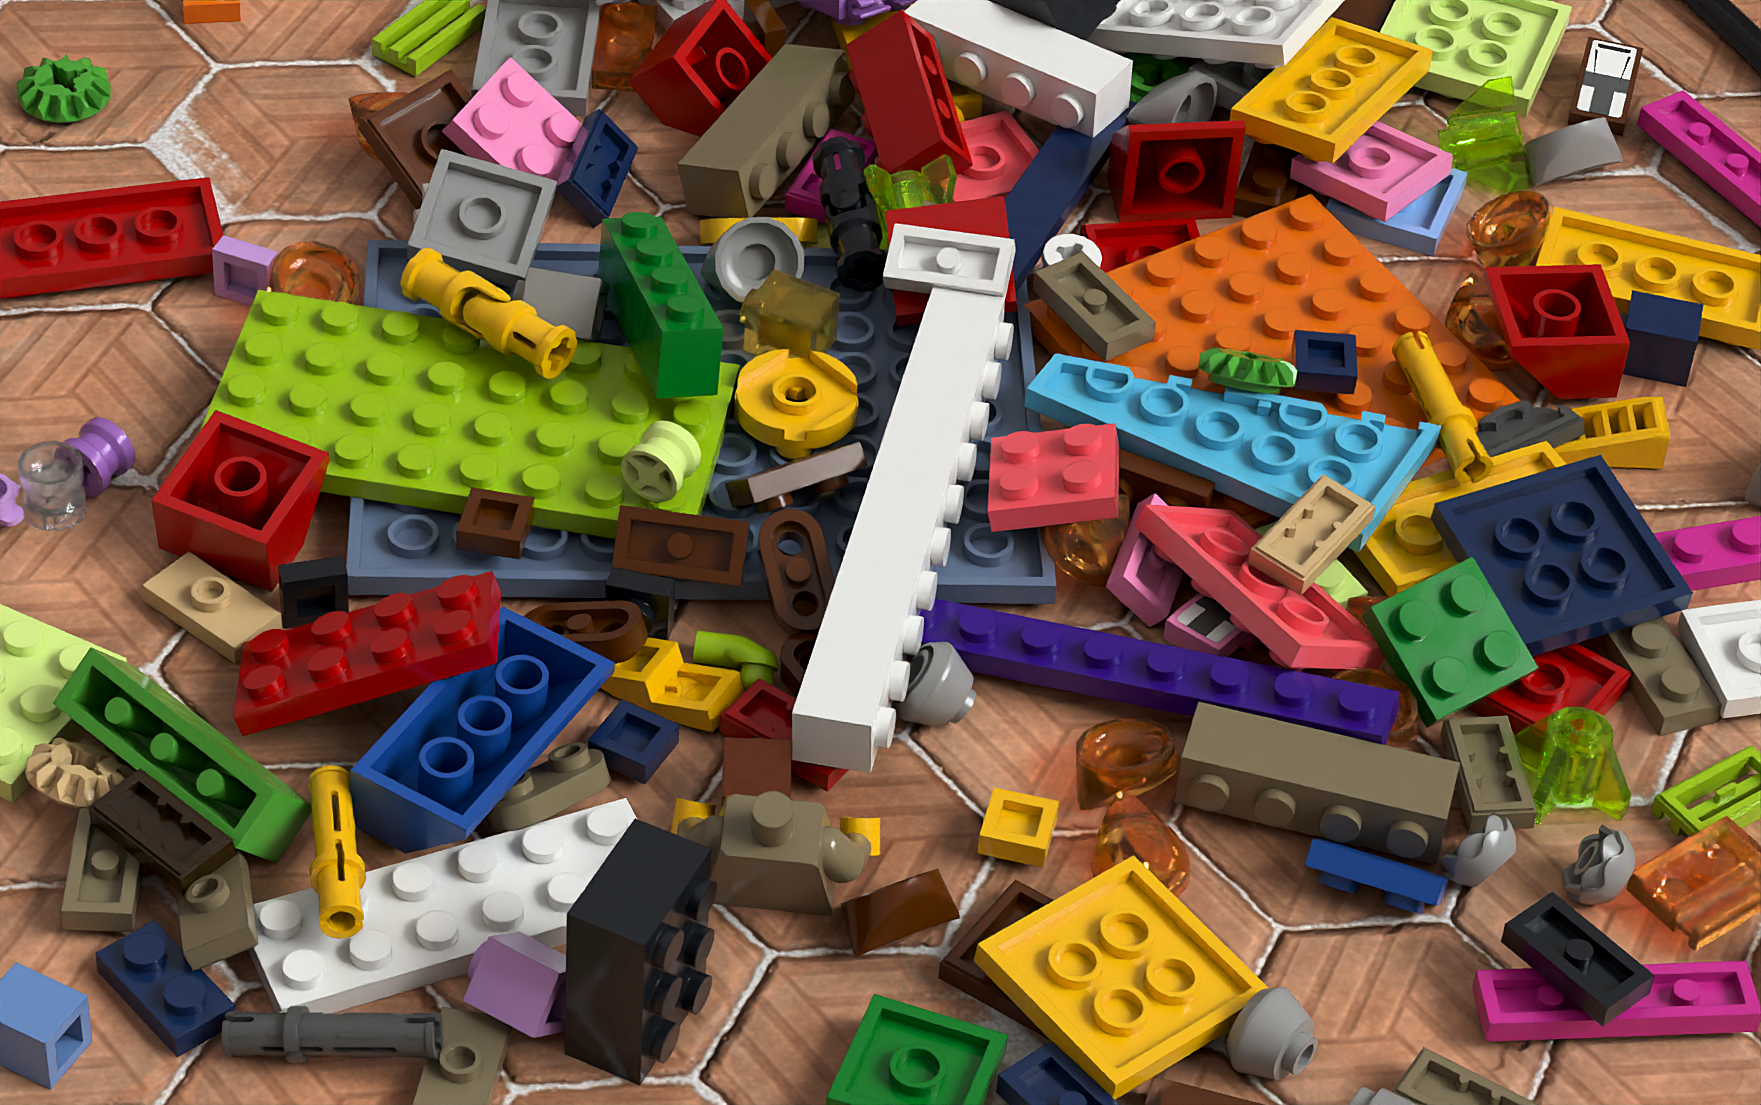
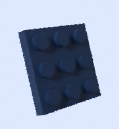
(1564, 554)

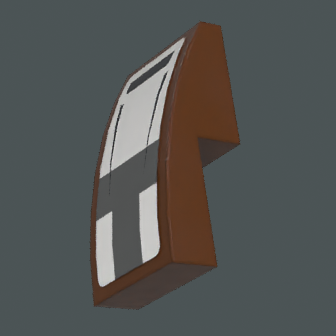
(1605, 83)

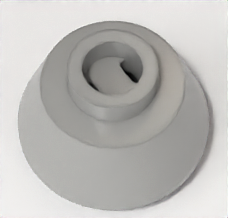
(937, 687)
(1272, 1036)

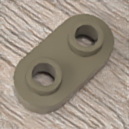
(551, 787)

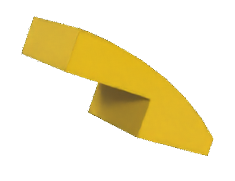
(675, 689)

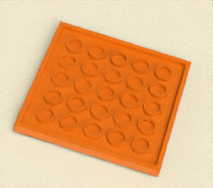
(1260, 284)

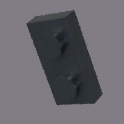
(1577, 958)

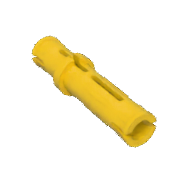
(1443, 407)
(337, 870)

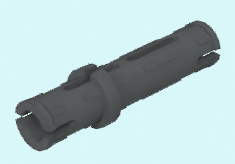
(318, 1034)

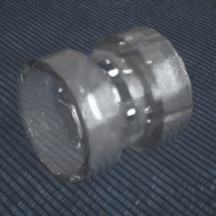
(52, 486)

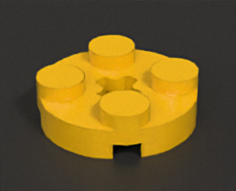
(790, 425)

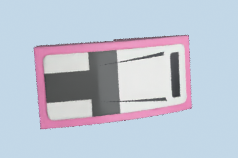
(1206, 628)

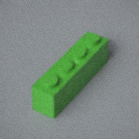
(183, 754)

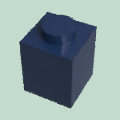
(1661, 337)

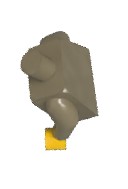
(777, 850)

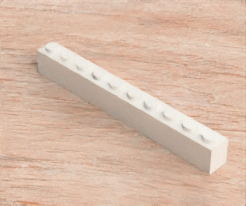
(901, 533)

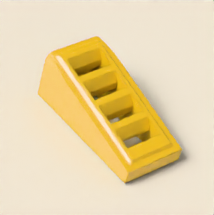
(1624, 433)

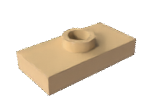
(1311, 534)
(209, 605)

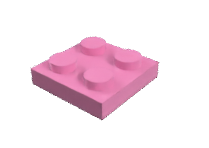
(515, 124)
(1377, 172)

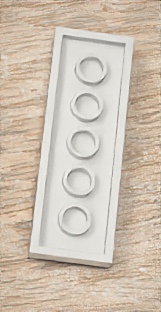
(434, 912)

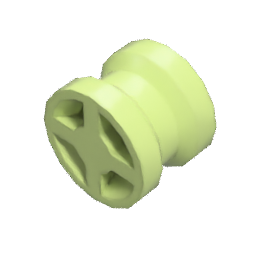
(661, 461)

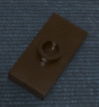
(161, 831)

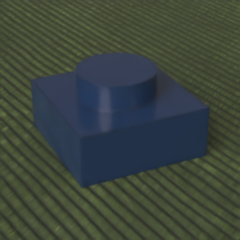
(1325, 361)
(635, 740)

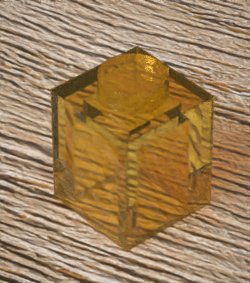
(789, 316)

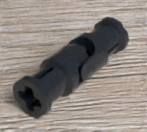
(850, 214)

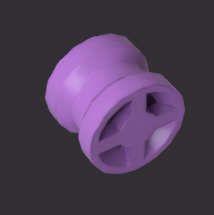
(104, 453)

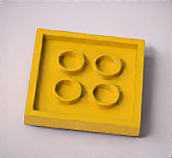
(1120, 976)

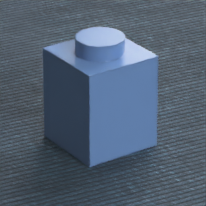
(41, 1025)

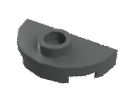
(1521, 426)

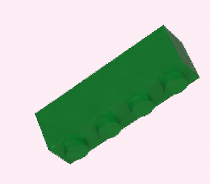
(660, 306)

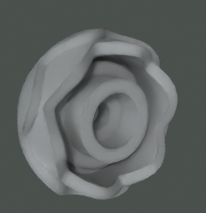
(1481, 852)
(1602, 867)

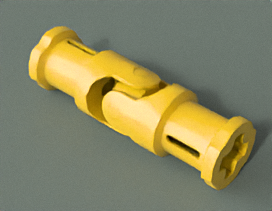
(488, 313)

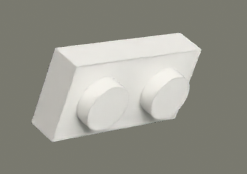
(949, 260)

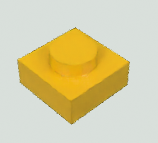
(1018, 827)

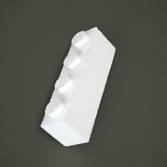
(1027, 63)

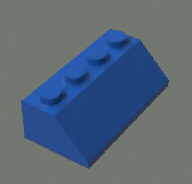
(472, 738)

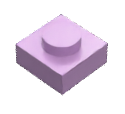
(241, 269)

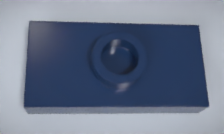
(596, 168)

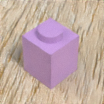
(519, 983)

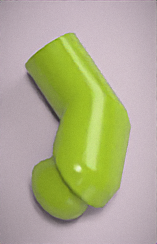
(738, 653)

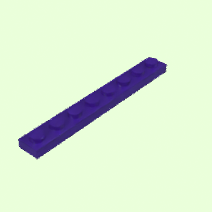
(1154, 672)

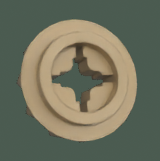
(75, 771)

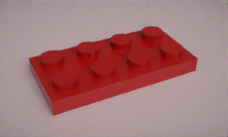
(107, 237)
(368, 652)

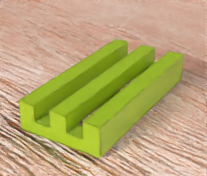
(422, 27)
(1737, 801)

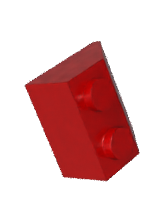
(699, 67)
(1175, 170)
(1561, 327)
(240, 499)

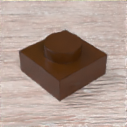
(765, 24)
(495, 523)

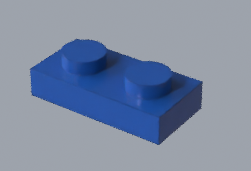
(1348, 867)

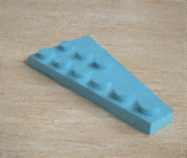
(1245, 441)

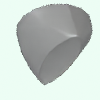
(1177, 100)
(1571, 151)
(749, 254)

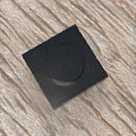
(312, 590)
(650, 593)

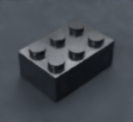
(638, 952)

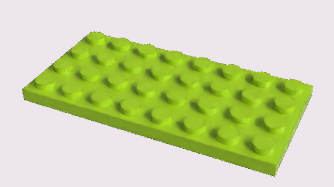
(431, 411)

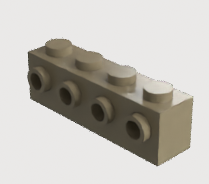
(766, 132)
(1316, 782)

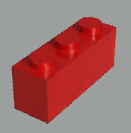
(906, 96)

